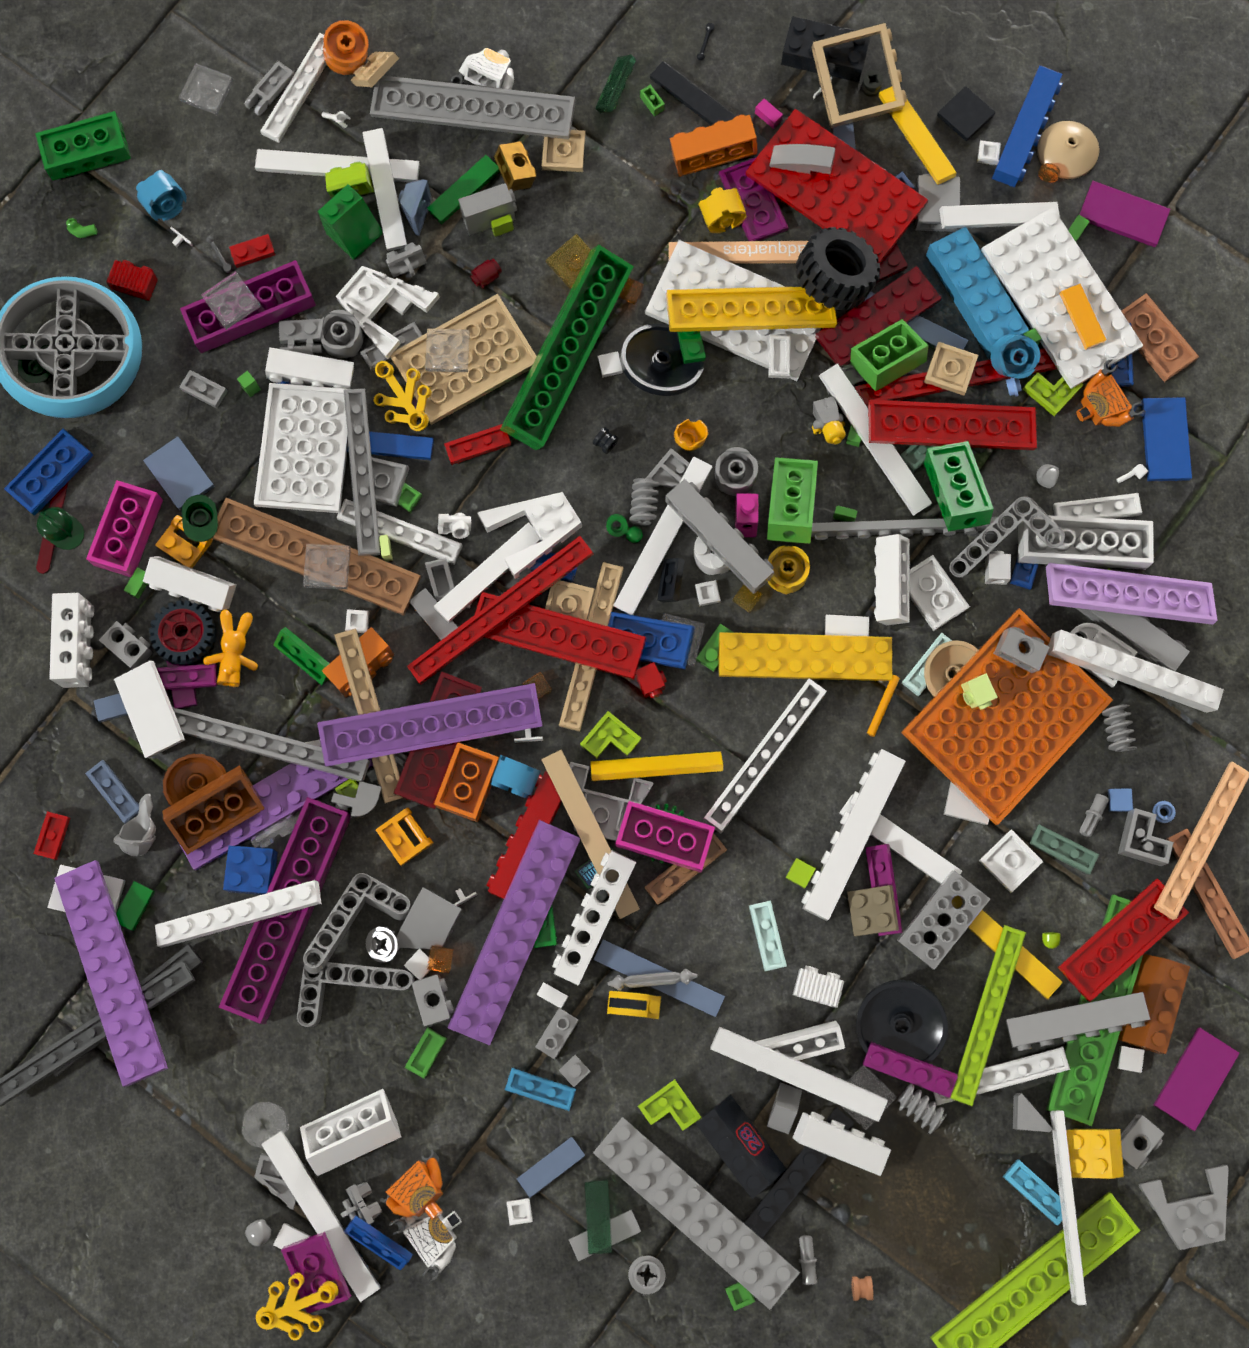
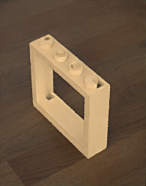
(826, 86)

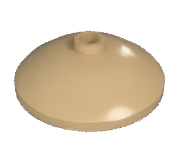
(1071, 159)
(942, 659)

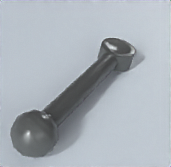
(227, 267)

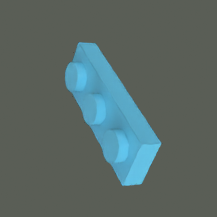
(1035, 1191)

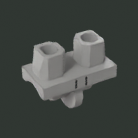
(405, 261)
(356, 1195)

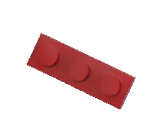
(476, 444)

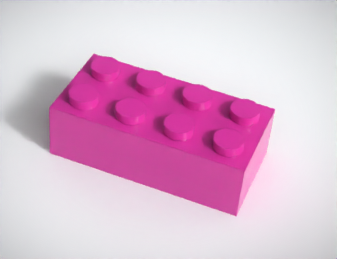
(124, 529)
(665, 836)

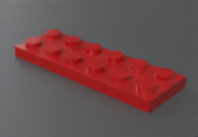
(1119, 943)

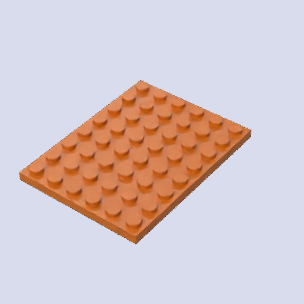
(1008, 746)

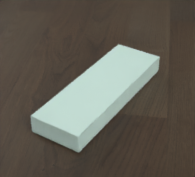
(915, 679)
(767, 936)

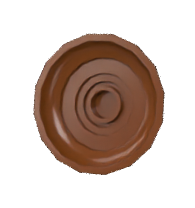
(189, 775)

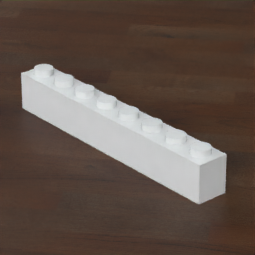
(1134, 671)
(764, 756)
(853, 834)

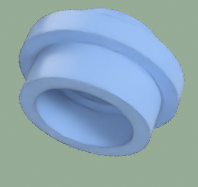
(1013, 386)
(1169, 809)

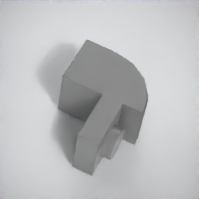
(362, 804)

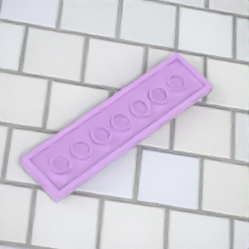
(1130, 593)

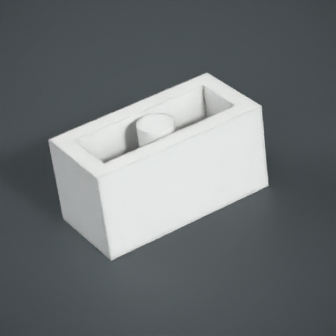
(552, 995)

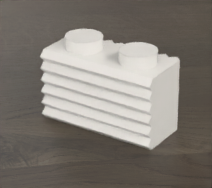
(818, 987)

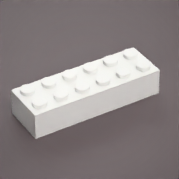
(1090, 543)

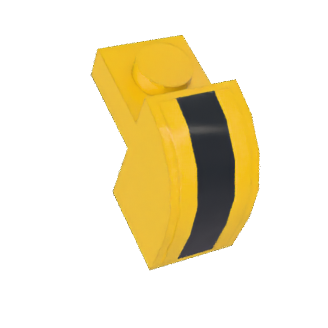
(634, 1004)

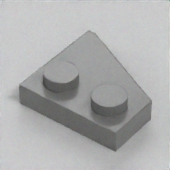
(669, 470)

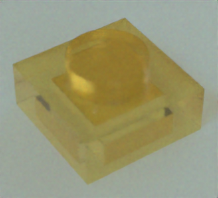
(746, 598)

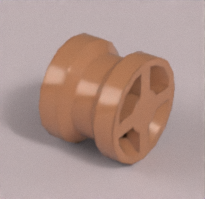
(862, 1288)

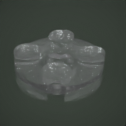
(252, 1122)

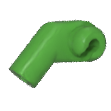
(80, 231)

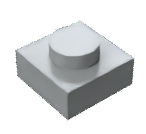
(574, 1070)

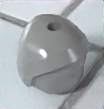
(1047, 475)
(258, 1232)

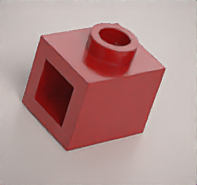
(651, 680)

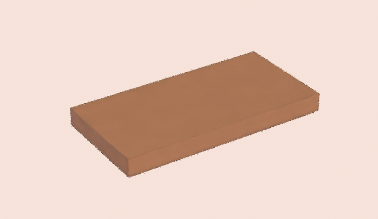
(1163, 344)

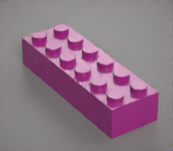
(279, 293)

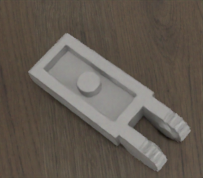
(269, 87)

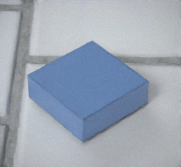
(1120, 800)

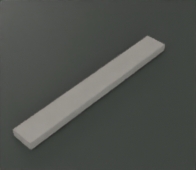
(361, 472)

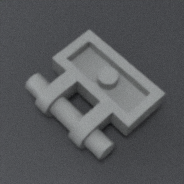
(299, 332)

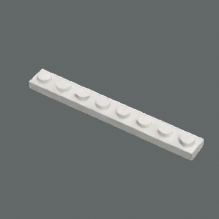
(238, 914)

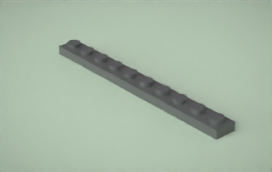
(86, 1037)

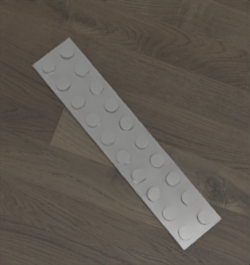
(473, 107)
(696, 1213)

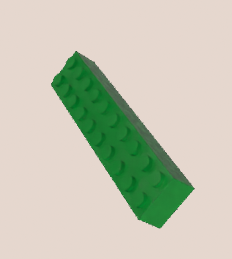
(567, 348)

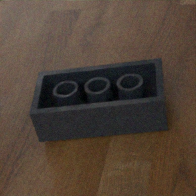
(842, 60)

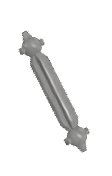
(652, 979)

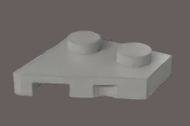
(268, 1175)

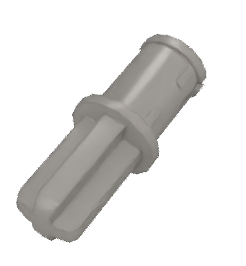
(1094, 815)
(807, 1260)

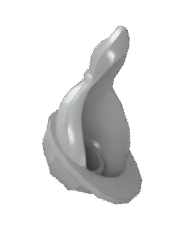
(138, 833)

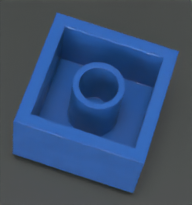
(249, 869)

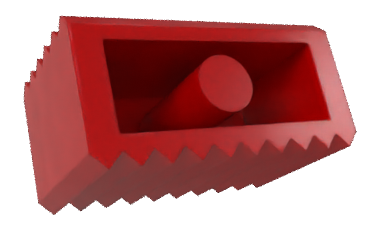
(132, 279)

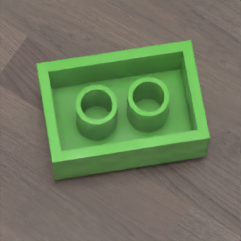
(889, 355)

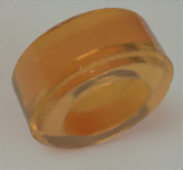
(1049, 172)

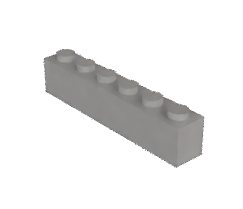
(719, 535)
(1142, 636)
(1078, 1020)

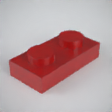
(252, 251)
(52, 835)

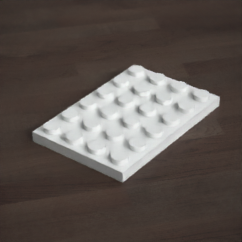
(302, 449)

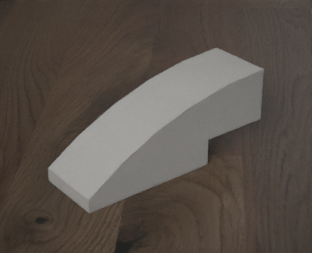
(803, 158)

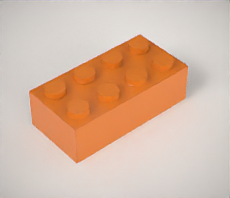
(714, 145)

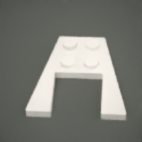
(369, 292)
(550, 517)

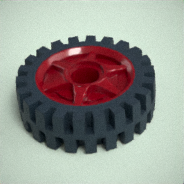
(181, 617)

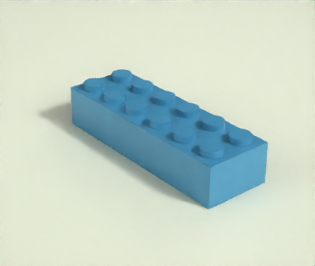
(975, 289)

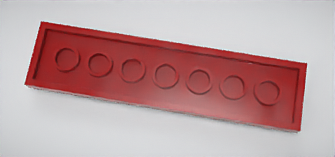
(952, 423)
(569, 639)

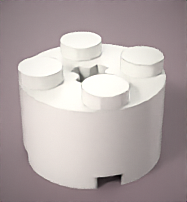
(706, 560)

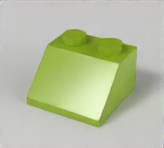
(356, 176)

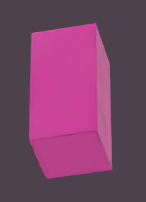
(768, 113)

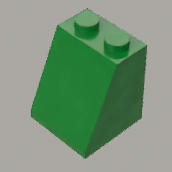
(350, 222)

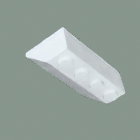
(349, 1132)

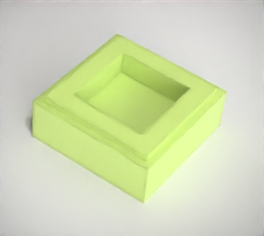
(385, 545)

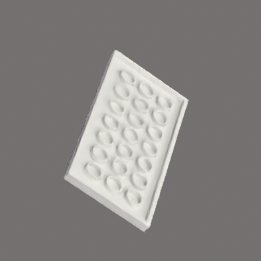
(1034, 268)
(698, 269)

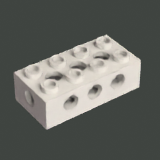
(71, 640)

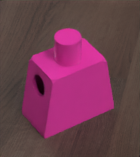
(746, 514)

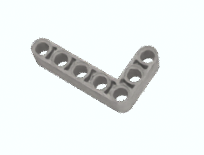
(1002, 532)
(348, 915)
(347, 979)

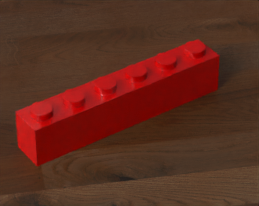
(542, 807)

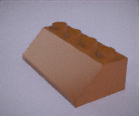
(212, 810)
(1163, 988)

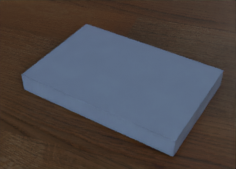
(178, 472)

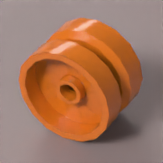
(345, 47)

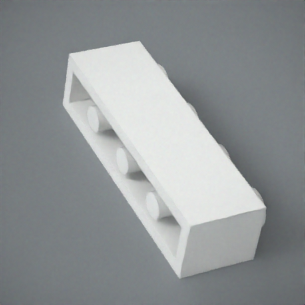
(308, 369)
(892, 579)
(189, 583)
(807, 1041)
(841, 1143)

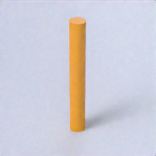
(883, 706)

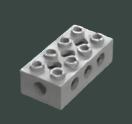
(958, 921)

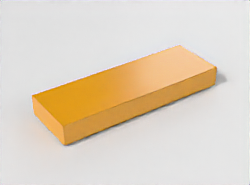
(1082, 316)

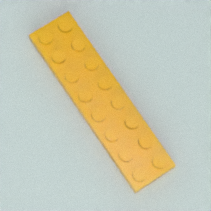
(746, 309)
(805, 656)

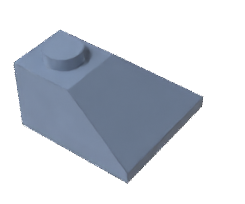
(414, 203)

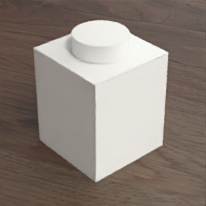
(997, 568)

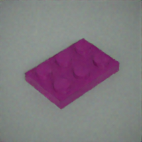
(317, 1264)

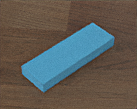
(540, 1089)

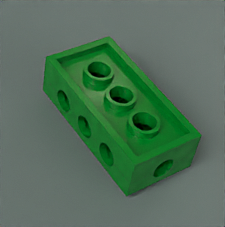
(83, 146)
(958, 486)

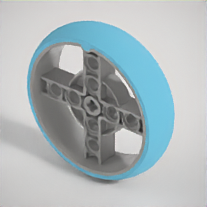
(68, 293)

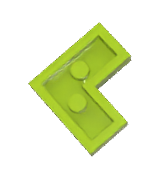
(1050, 396)
(609, 731)
(672, 1100)

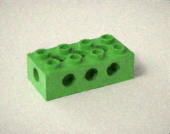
(795, 477)

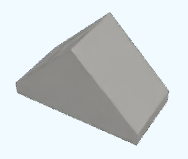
(440, 577)
(784, 1108)
(1027, 1117)

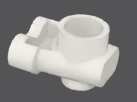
(456, 524)

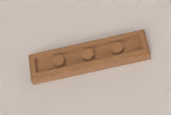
(677, 876)

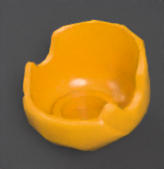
(690, 434)

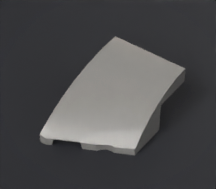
(428, 922)

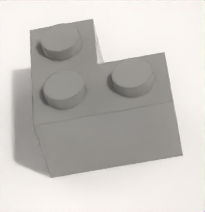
(1138, 839)

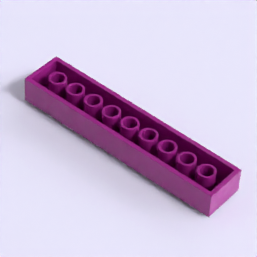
(276, 939)

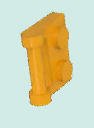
(178, 547)
(398, 841)

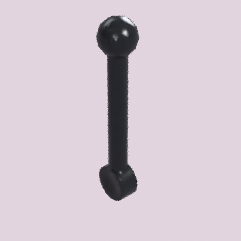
(709, 27)

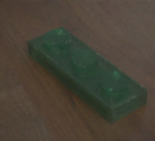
(615, 84)
(598, 1217)

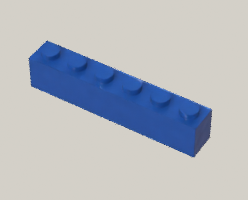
(1027, 125)

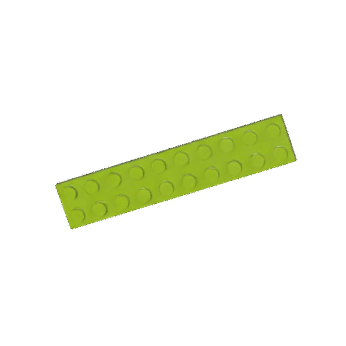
(1037, 1280)

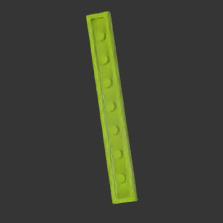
(988, 1015)

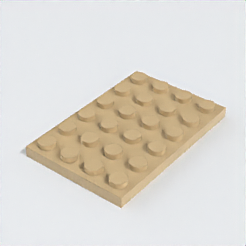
(495, 357)

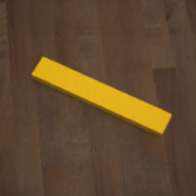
(920, 139)
(656, 766)
(1027, 965)

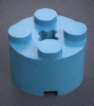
(161, 196)
(1019, 366)
(516, 776)

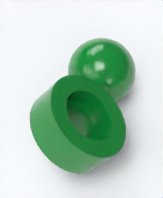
(633, 534)

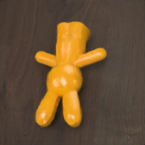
(232, 645)

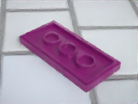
(762, 210)
(1124, 213)
(1196, 1079)

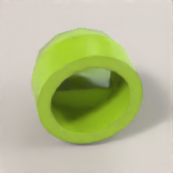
(1051, 939)

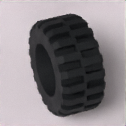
(849, 254)

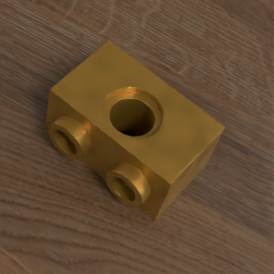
(515, 166)

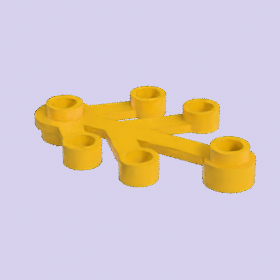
(404, 398)
(293, 1308)

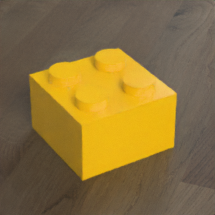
(1095, 1153)

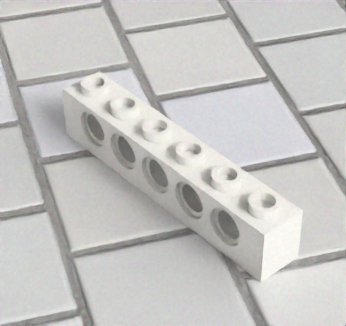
(574, 971)

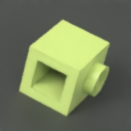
(979, 692)

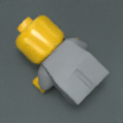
(828, 420)

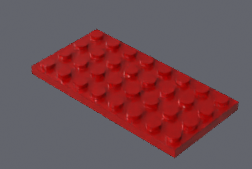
(852, 197)

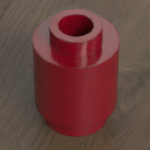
(485, 273)

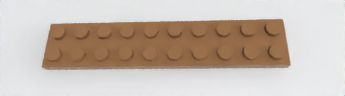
(286, 546)

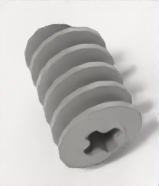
(642, 501)
(1118, 728)
(921, 1108)

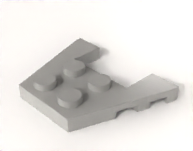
(606, 808)
(1195, 1219)

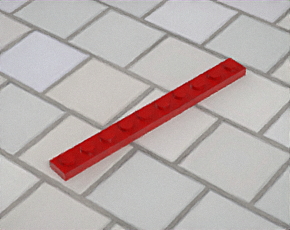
(914, 385)
(500, 610)

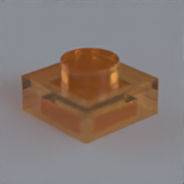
(440, 959)

